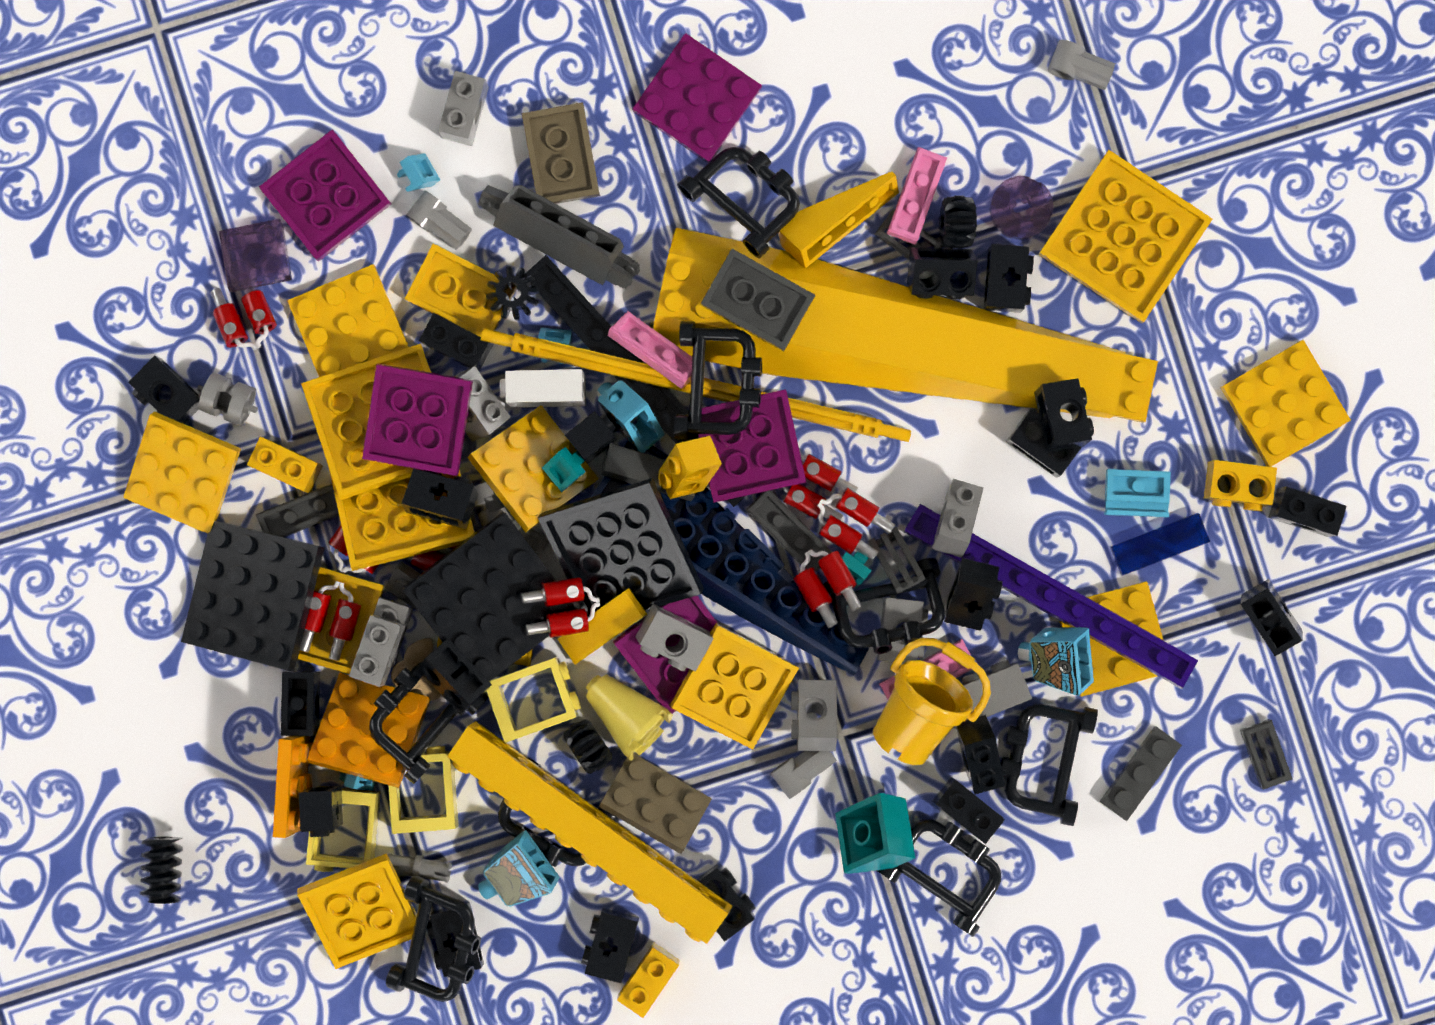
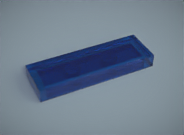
(1160, 544)

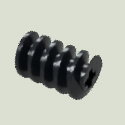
(162, 869)

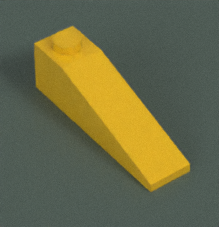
(829, 221)

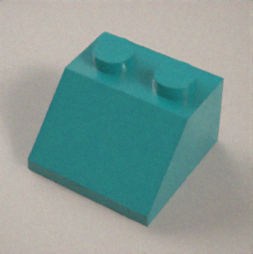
(875, 834)

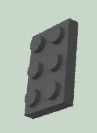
(757, 300)

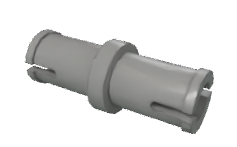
(421, 867)

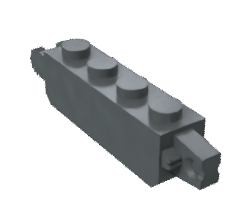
(560, 234)

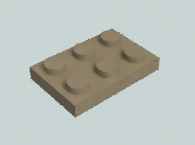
(561, 153)
(655, 803)

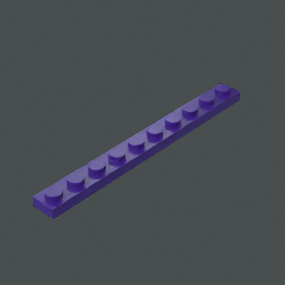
(1066, 604)

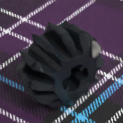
(957, 222)
(522, 287)
(587, 746)

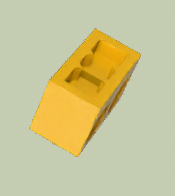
(285, 465)
(689, 467)
(1240, 477)
(648, 980)

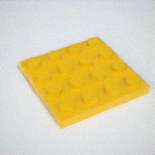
(1125, 236)
(341, 414)
(382, 531)

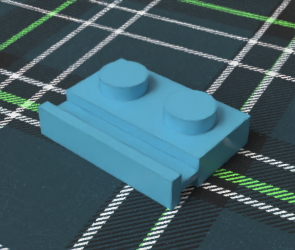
(1137, 493)

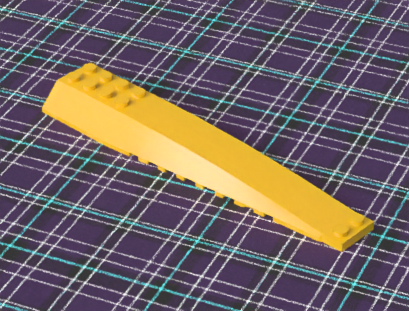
(887, 339)

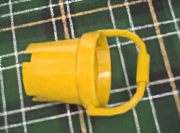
(926, 703)

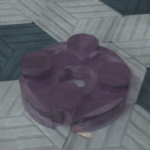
(1029, 191)

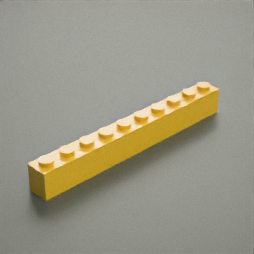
(589, 832)

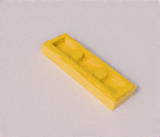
(604, 626)

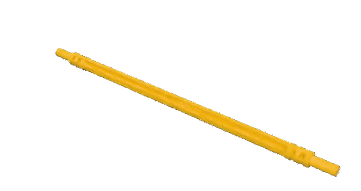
(711, 389)

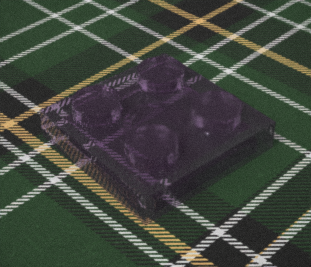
(255, 255)

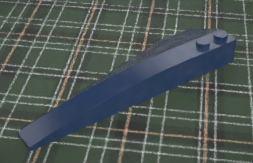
(748, 576)

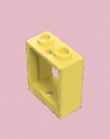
(502, 709)
(433, 822)
(327, 862)

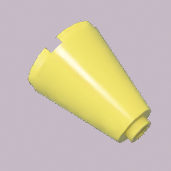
(627, 714)

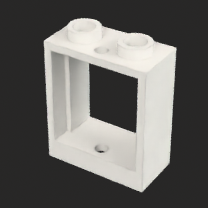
(544, 388)

